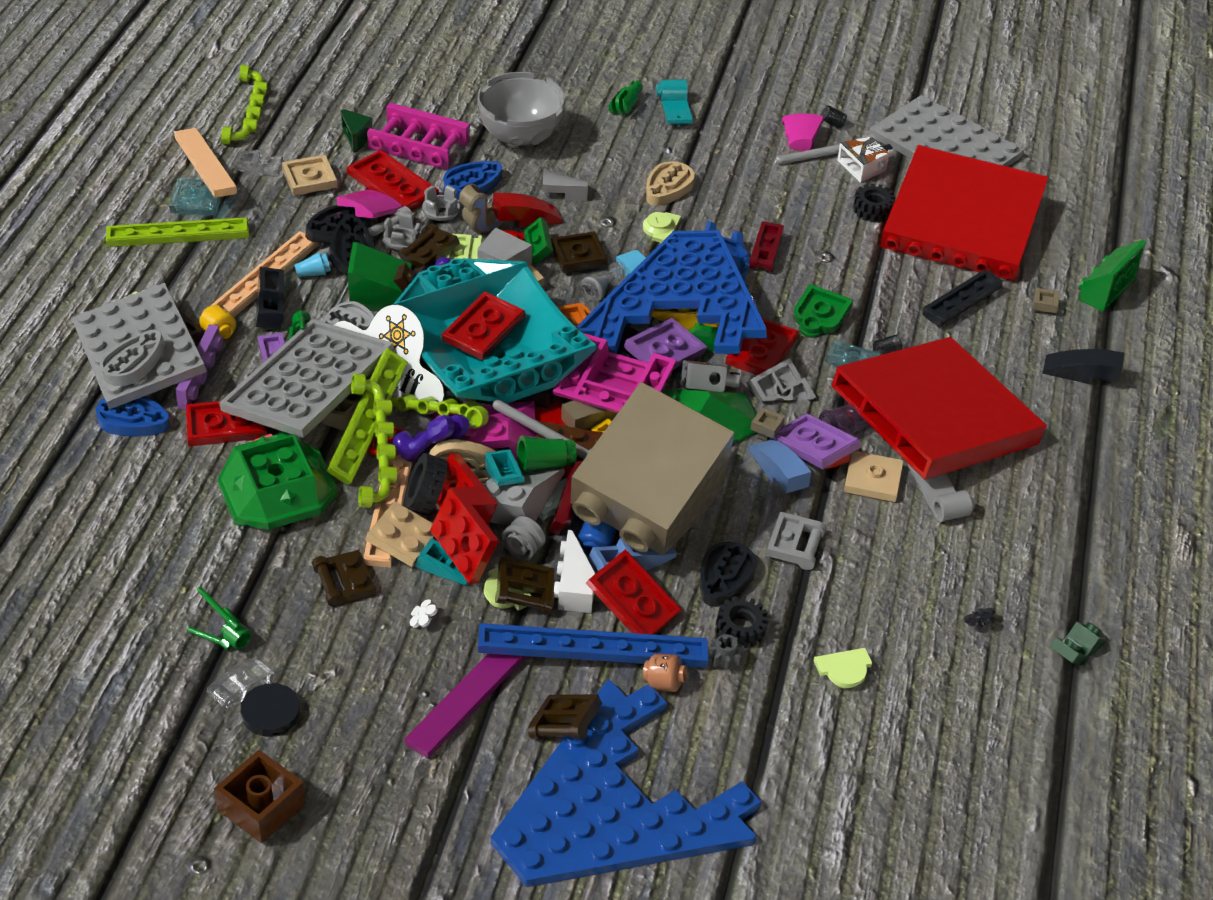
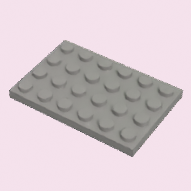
(939, 128)
(122, 319)
(305, 378)

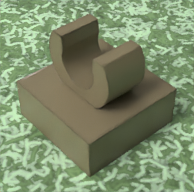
(767, 424)

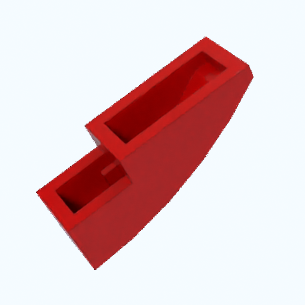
(523, 209)

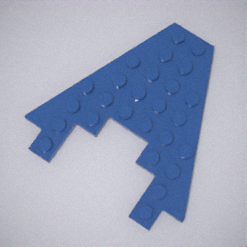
(682, 273)
(591, 818)

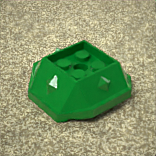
(275, 482)

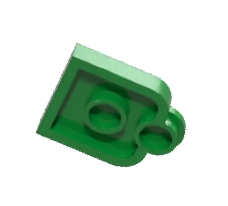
(820, 311)

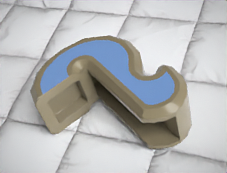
(476, 212)

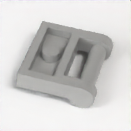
(787, 536)

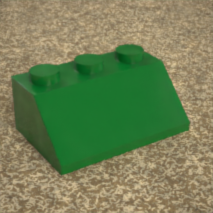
(1112, 276)

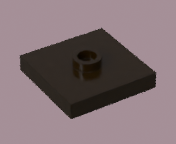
(579, 252)

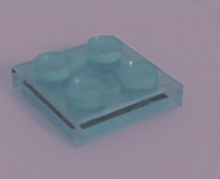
(193, 197)

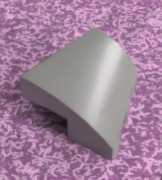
(781, 384)

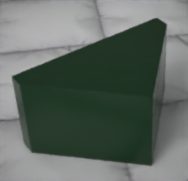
(355, 128)

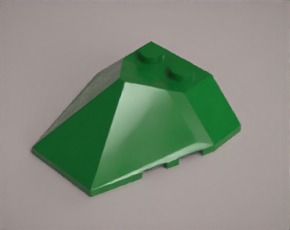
(724, 408)

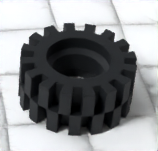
(873, 202)
(743, 610)

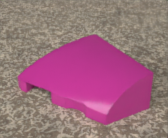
(802, 130)

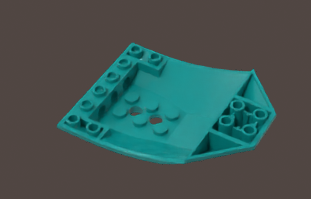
(535, 352)

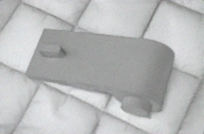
(943, 498)

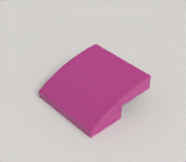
(369, 203)

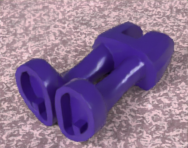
(438, 430)

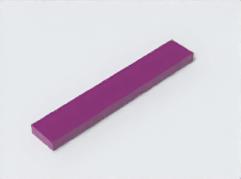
(461, 703)

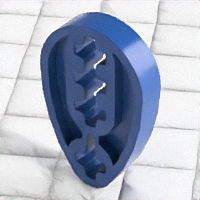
(482, 173)
(133, 418)

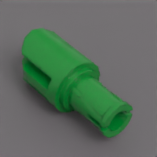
(625, 98)

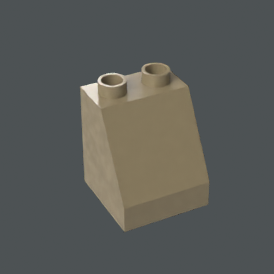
(652, 471)

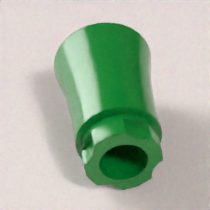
(544, 453)

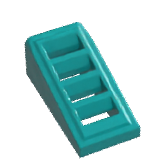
(503, 467)
(434, 566)

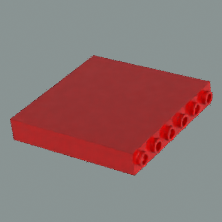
(964, 212)
(938, 407)

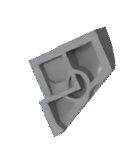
(574, 188)

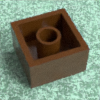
(260, 796)

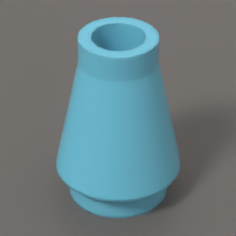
(313, 266)

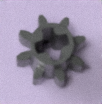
(725, 651)

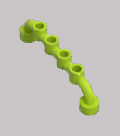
(253, 111)
(476, 414)
(383, 431)

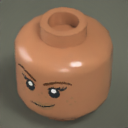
(665, 672)

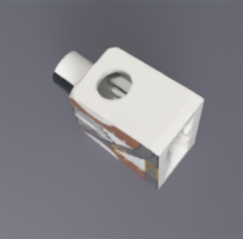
(864, 157)

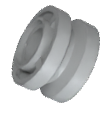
(523, 537)

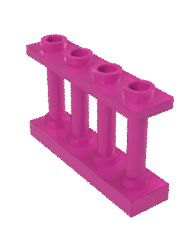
(423, 123)

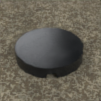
(270, 709)

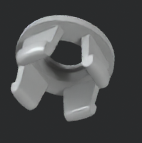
(433, 202)
(395, 235)

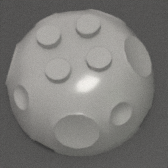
(521, 108)

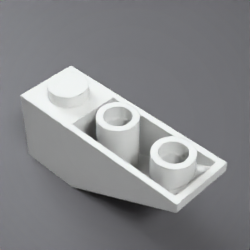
(574, 573)

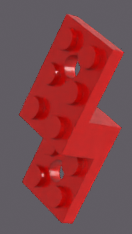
(464, 520)

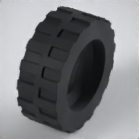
(425, 484)

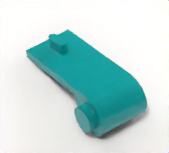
(674, 101)

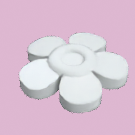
(423, 614)

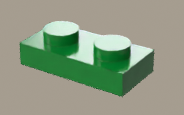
(539, 237)

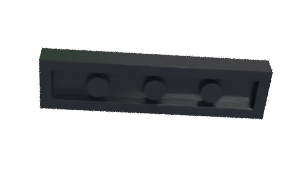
(962, 297)

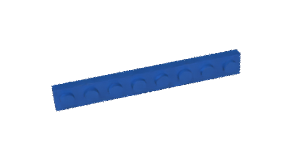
(588, 644)

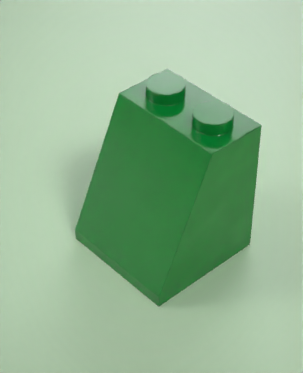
(372, 277)

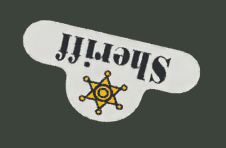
(406, 333)

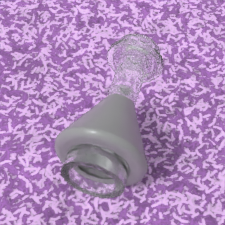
(595, 286)

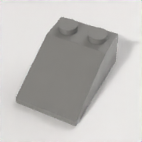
(526, 497)

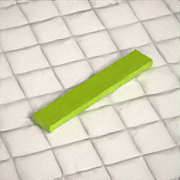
(177, 232)
(362, 424)

